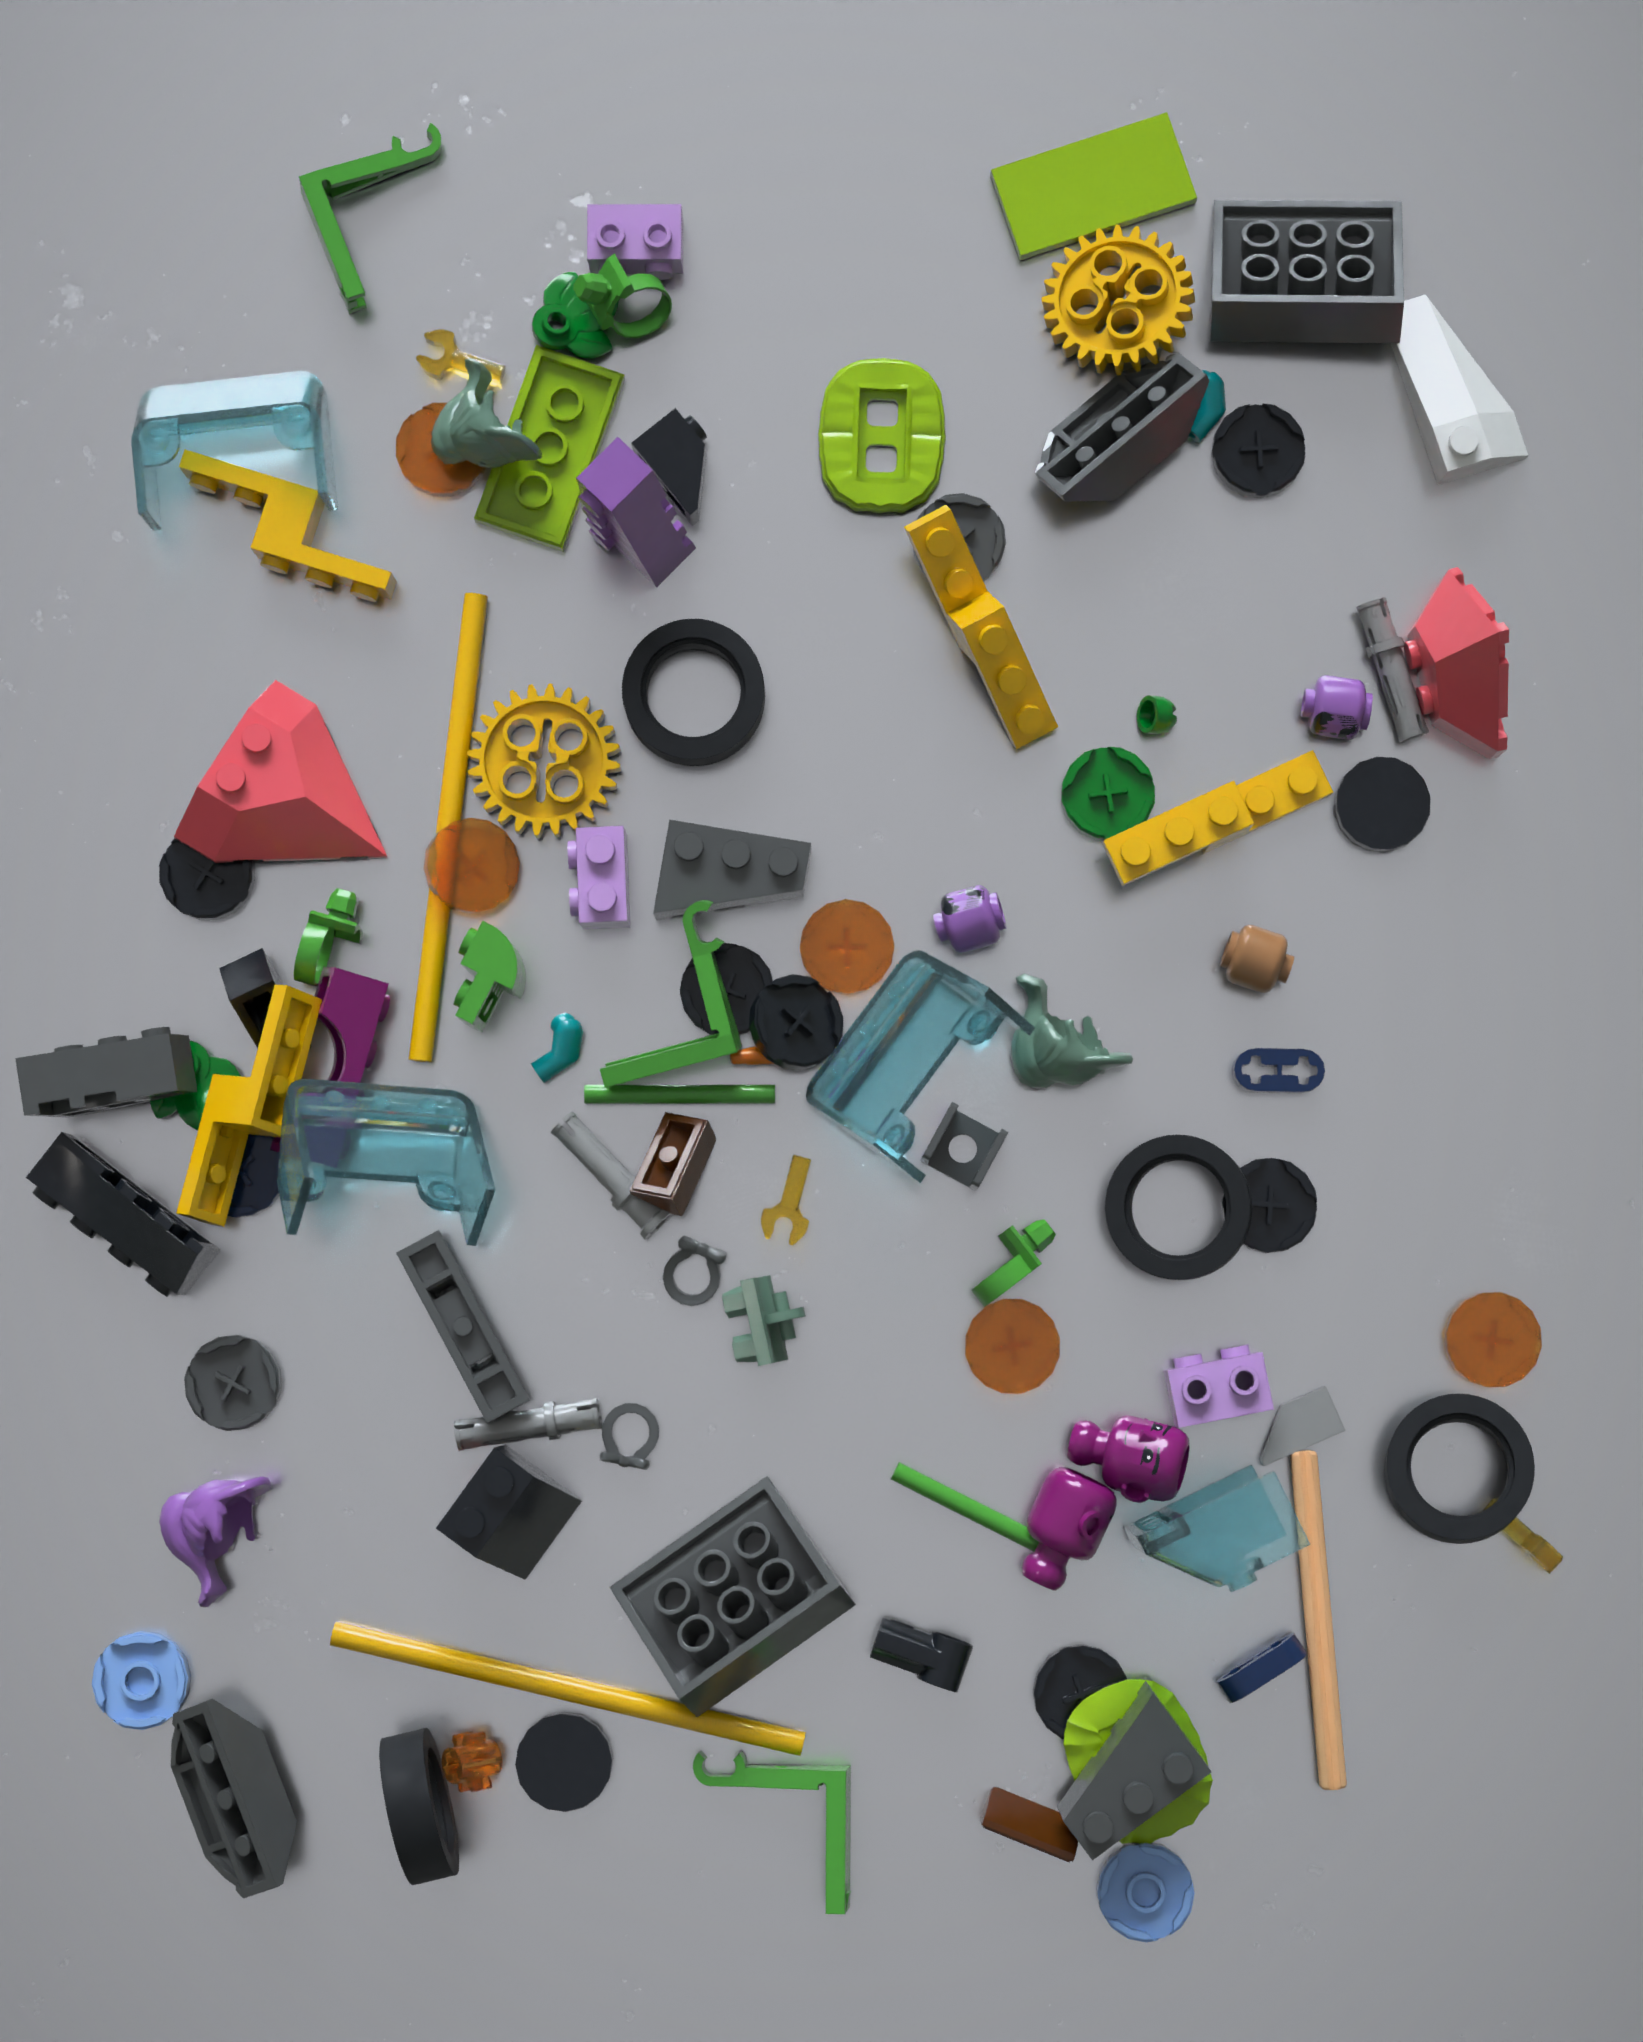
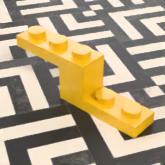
(287, 526)
(981, 626)
(1217, 817)
(247, 1105)

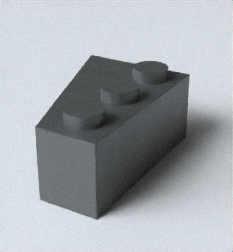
(727, 869)
(106, 1075)
(1132, 1775)

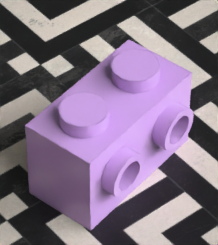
(640, 235)
(602, 877)
(1218, 1388)

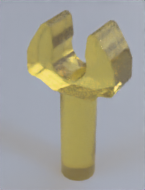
(453, 357)
(789, 1202)
(1534, 1545)

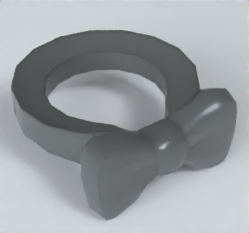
(713, 1257)
(638, 1459)

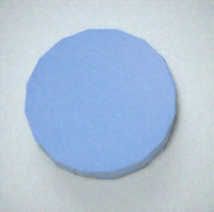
(141, 1680)
(1145, 1891)

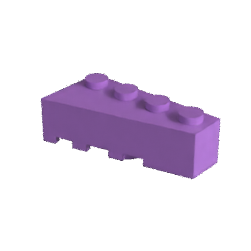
(631, 512)

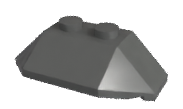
(1123, 431)
(233, 1796)

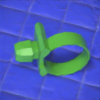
(607, 287)
(320, 933)
(1024, 1261)

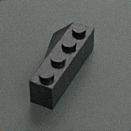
(122, 1214)

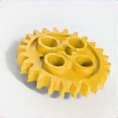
(1154, 315)
(502, 758)

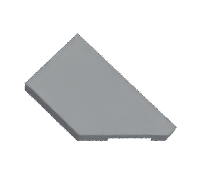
(1301, 1425)

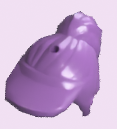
(204, 1525)

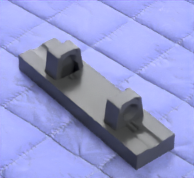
(462, 1326)

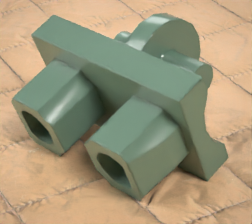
(768, 1320)

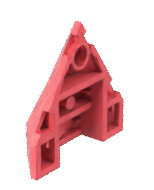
(1461, 665)
(278, 791)

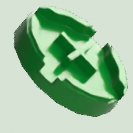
(1107, 792)

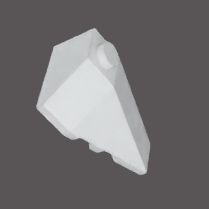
(1454, 402)

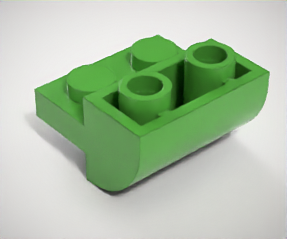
(495, 968)

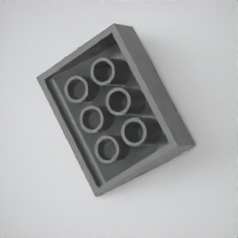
(1307, 271)
(731, 1597)

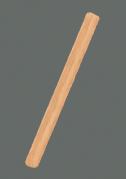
(1318, 1622)

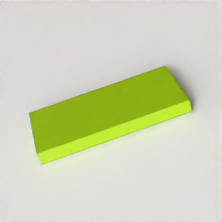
(1093, 185)
(567, 415)

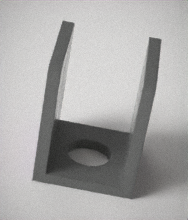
(987, 1142)

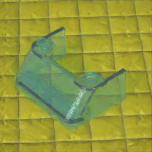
(288, 401)
(898, 1049)
(384, 1136)
(1223, 1530)

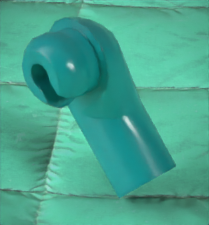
(1211, 408)
(565, 1047)

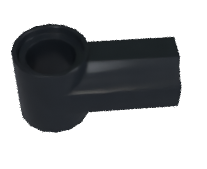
(933, 1656)

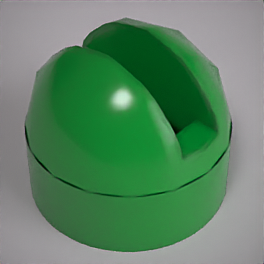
(1156, 715)

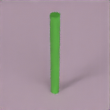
(679, 1094)
(963, 1505)

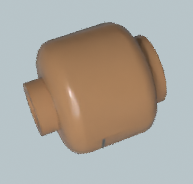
(1256, 958)

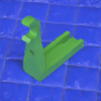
(345, 179)
(717, 1009)
(804, 1777)

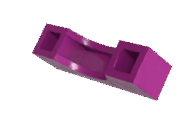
(350, 1014)

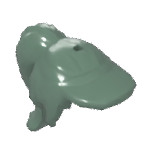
(472, 431)
(1055, 1047)

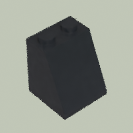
(509, 1513)

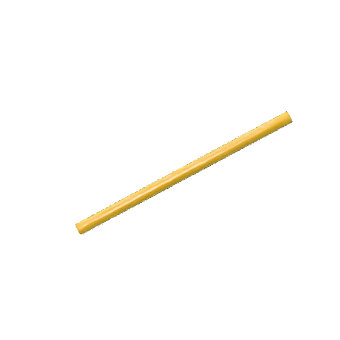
(449, 811)
(566, 1688)

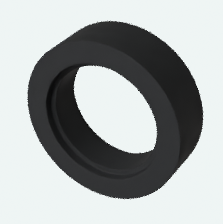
(681, 636)
(1122, 1189)
(1491, 1419)
(419, 1806)

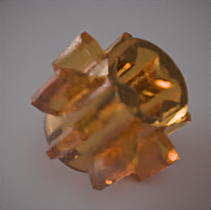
(471, 1761)

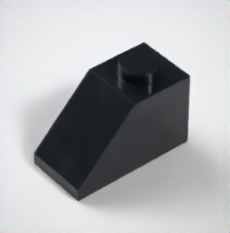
(678, 459)
(250, 988)

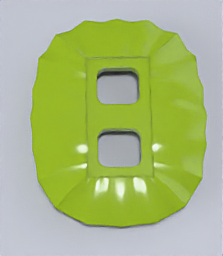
(847, 435)
(1090, 1728)

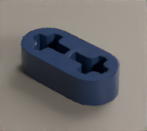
(1278, 1058)
(1261, 1667)

